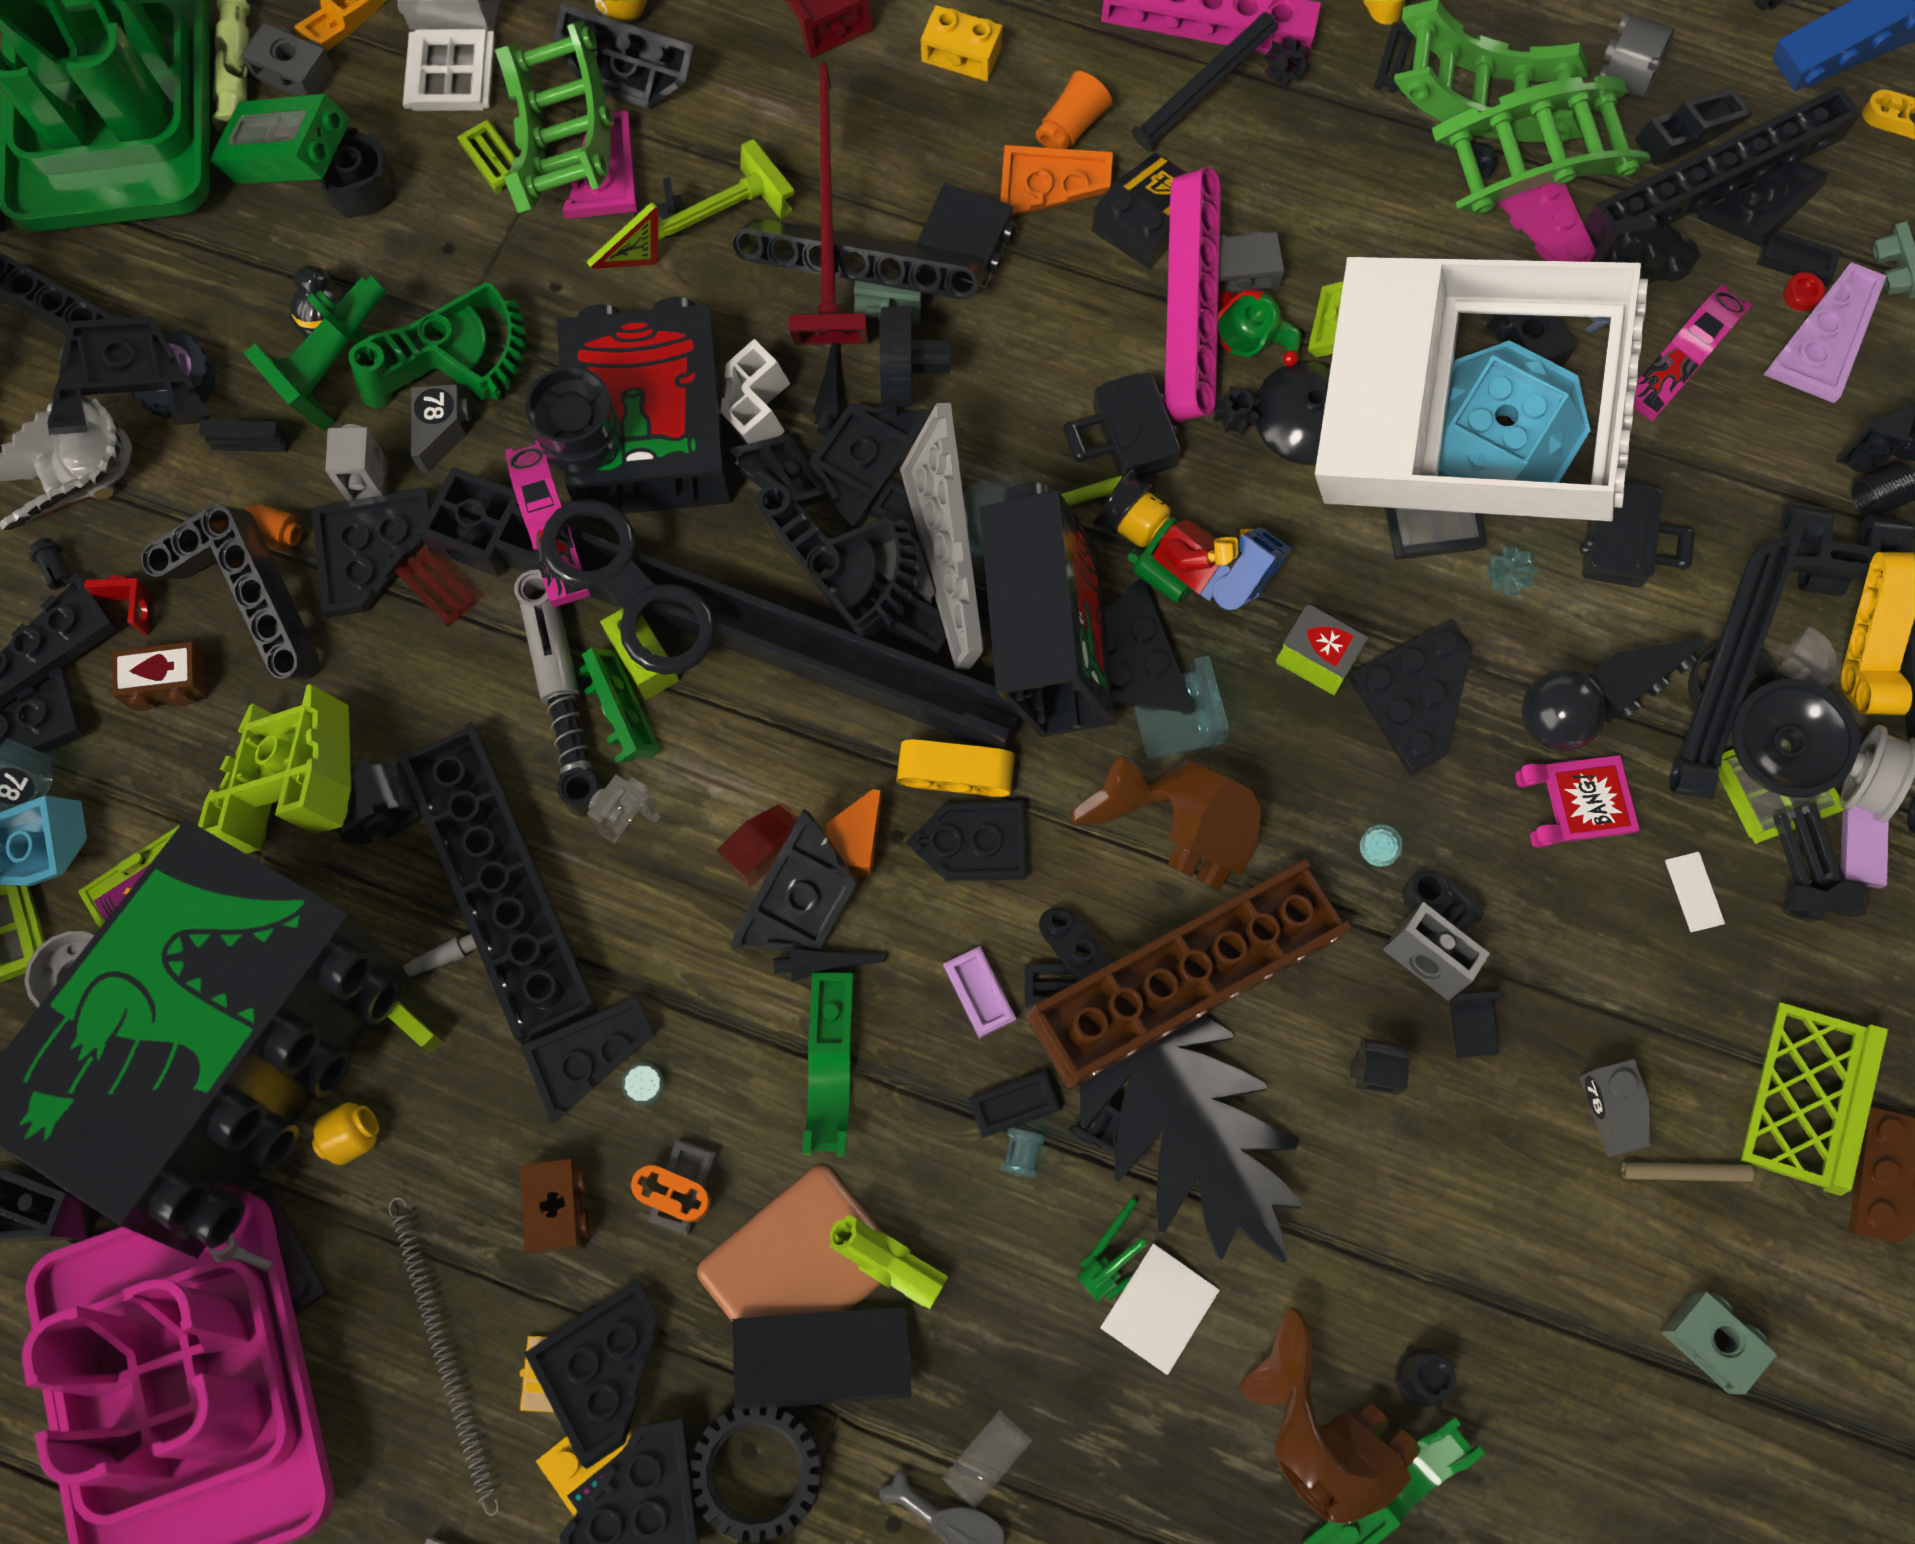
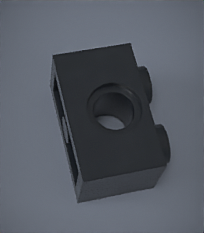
(1549, 335)

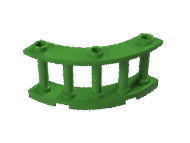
(1485, 58)
(1539, 103)
(531, 171)

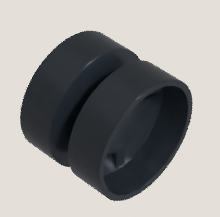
(573, 418)

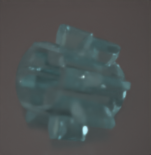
(1511, 571)

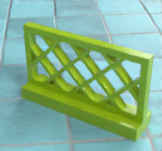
(1851, 1108)

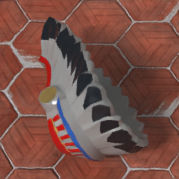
(67, 464)

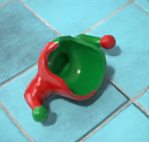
(1253, 321)

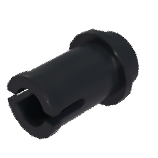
(47, 556)

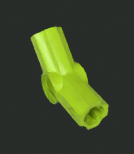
(886, 1260)

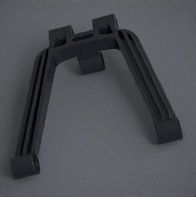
(1823, 569)

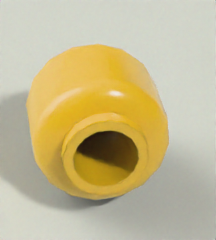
(345, 1133)

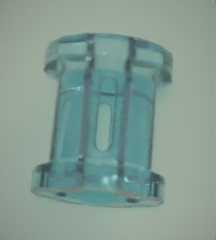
(1022, 1153)

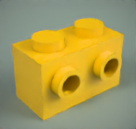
(961, 43)

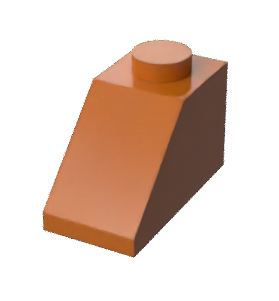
(856, 832)

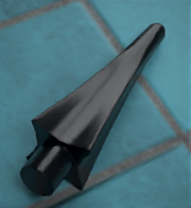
(826, 404)
(804, 962)

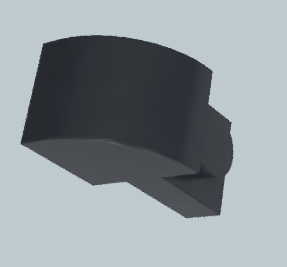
(1381, 1066)

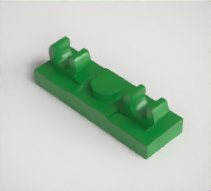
(618, 704)

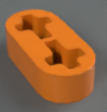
(667, 1203)

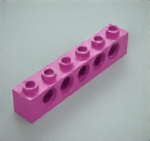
(1216, 19)

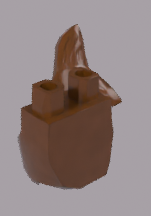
(1211, 814)
(1333, 1466)

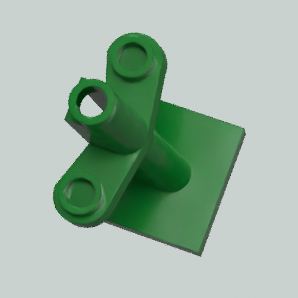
(302, 371)

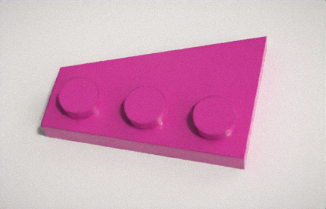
(618, 189)
(1551, 223)

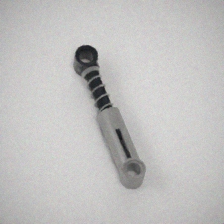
(557, 689)

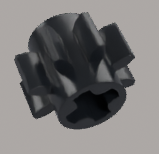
(1286, 61)
(1242, 401)

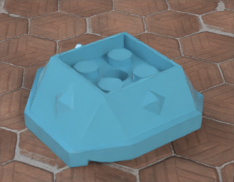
(1531, 391)

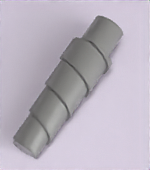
(442, 955)

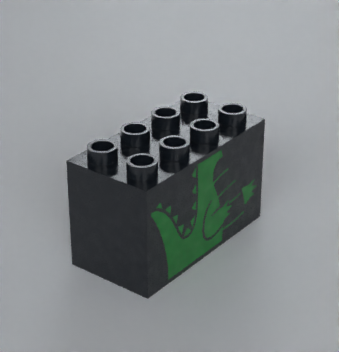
(191, 1041)

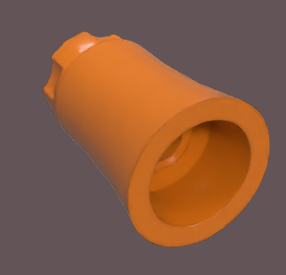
(1074, 111)

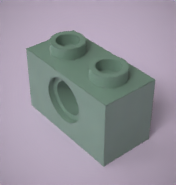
(1693, 1333)

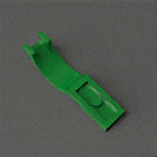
(829, 1063)
(1441, 1456)

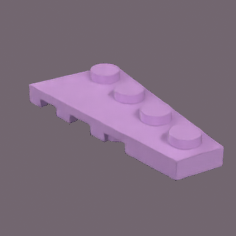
(1829, 339)

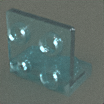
(1174, 733)

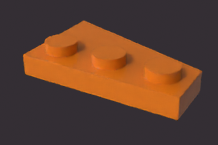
(1052, 176)

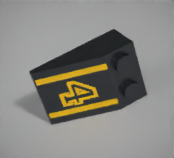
(1137, 211)

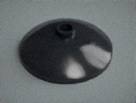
(1287, 418)
(1814, 723)

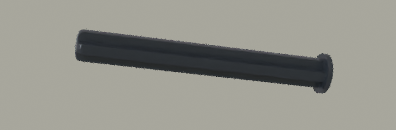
(1204, 81)

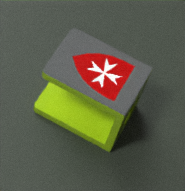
(1321, 649)

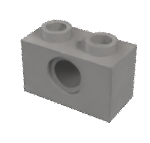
(356, 462)

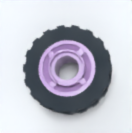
(193, 363)

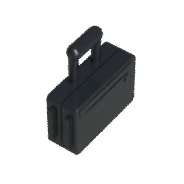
(1133, 426)
(1627, 546)

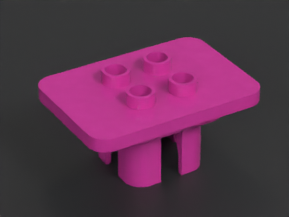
(175, 1392)

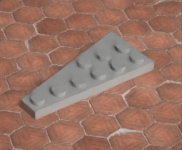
(941, 522)

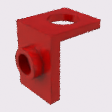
(125, 589)

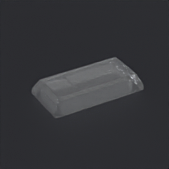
(986, 1459)

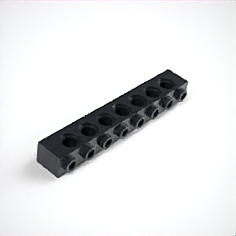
(1730, 164)

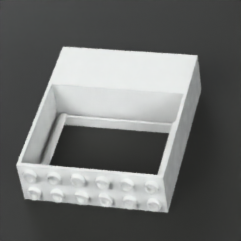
(1396, 373)

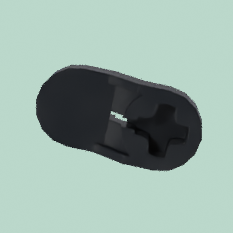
(1841, 898)

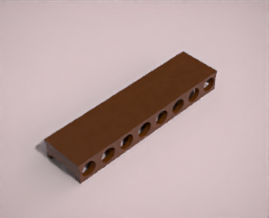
(1185, 974)

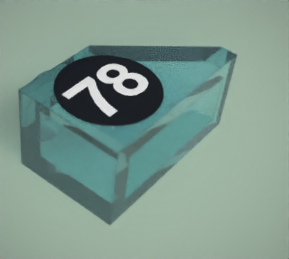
(22, 774)

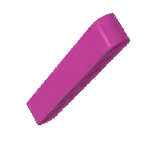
(1192, 295)

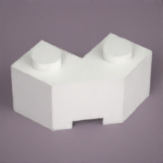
(751, 384)

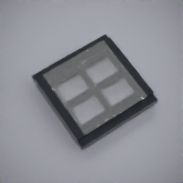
(1433, 532)

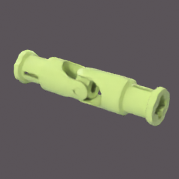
(230, 42)

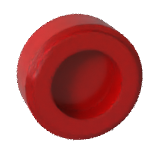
(1803, 292)

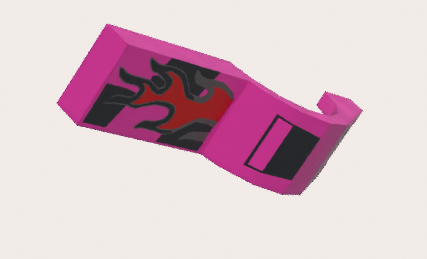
(1688, 351)
(538, 501)

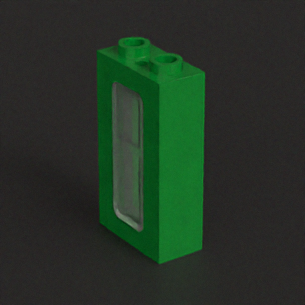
(280, 139)

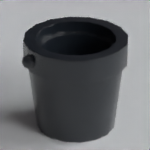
(1424, 1377)

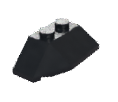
(631, 60)

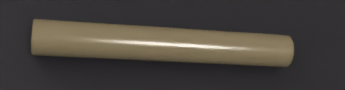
(1687, 1171)

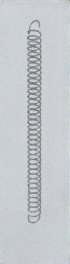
(448, 1363)

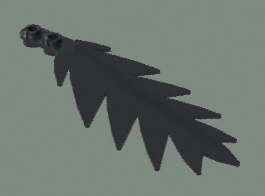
(1178, 1095)

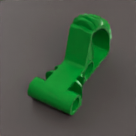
(405, 353)

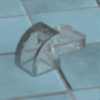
(1810, 658)

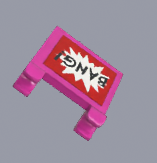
(1586, 798)

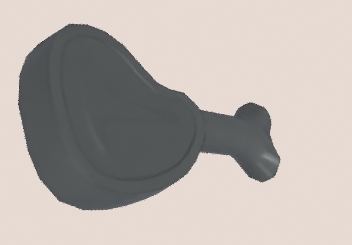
(951, 1524)

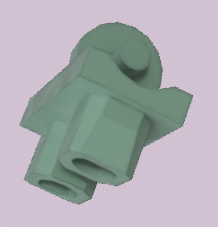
(1901, 248)
(872, 296)

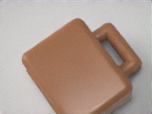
(784, 1256)

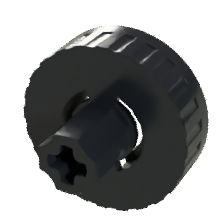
(904, 356)

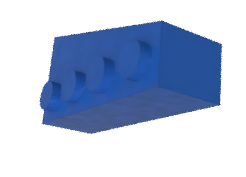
(1844, 40)

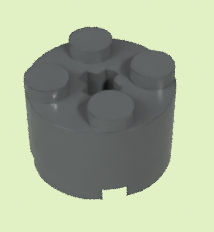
(1637, 53)

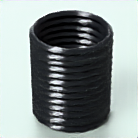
(1884, 489)

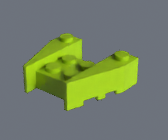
(288, 759)

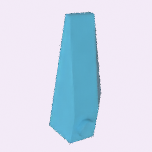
(40, 839)

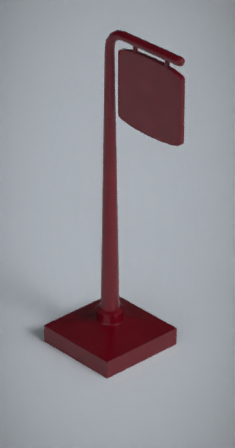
(828, 323)

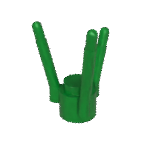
(1101, 1276)

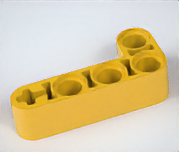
(1880, 637)

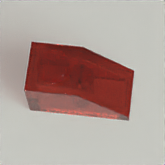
(757, 844)

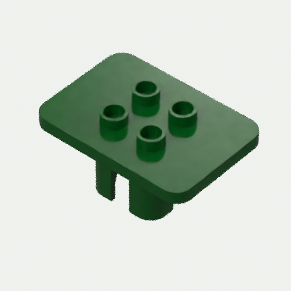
(103, 110)

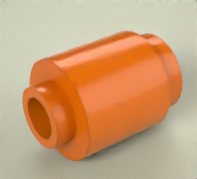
(277, 527)

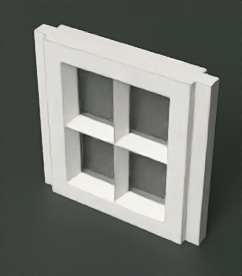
(449, 70)

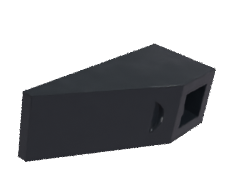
(1635, 672)

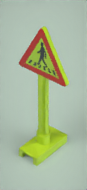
(639, 239)

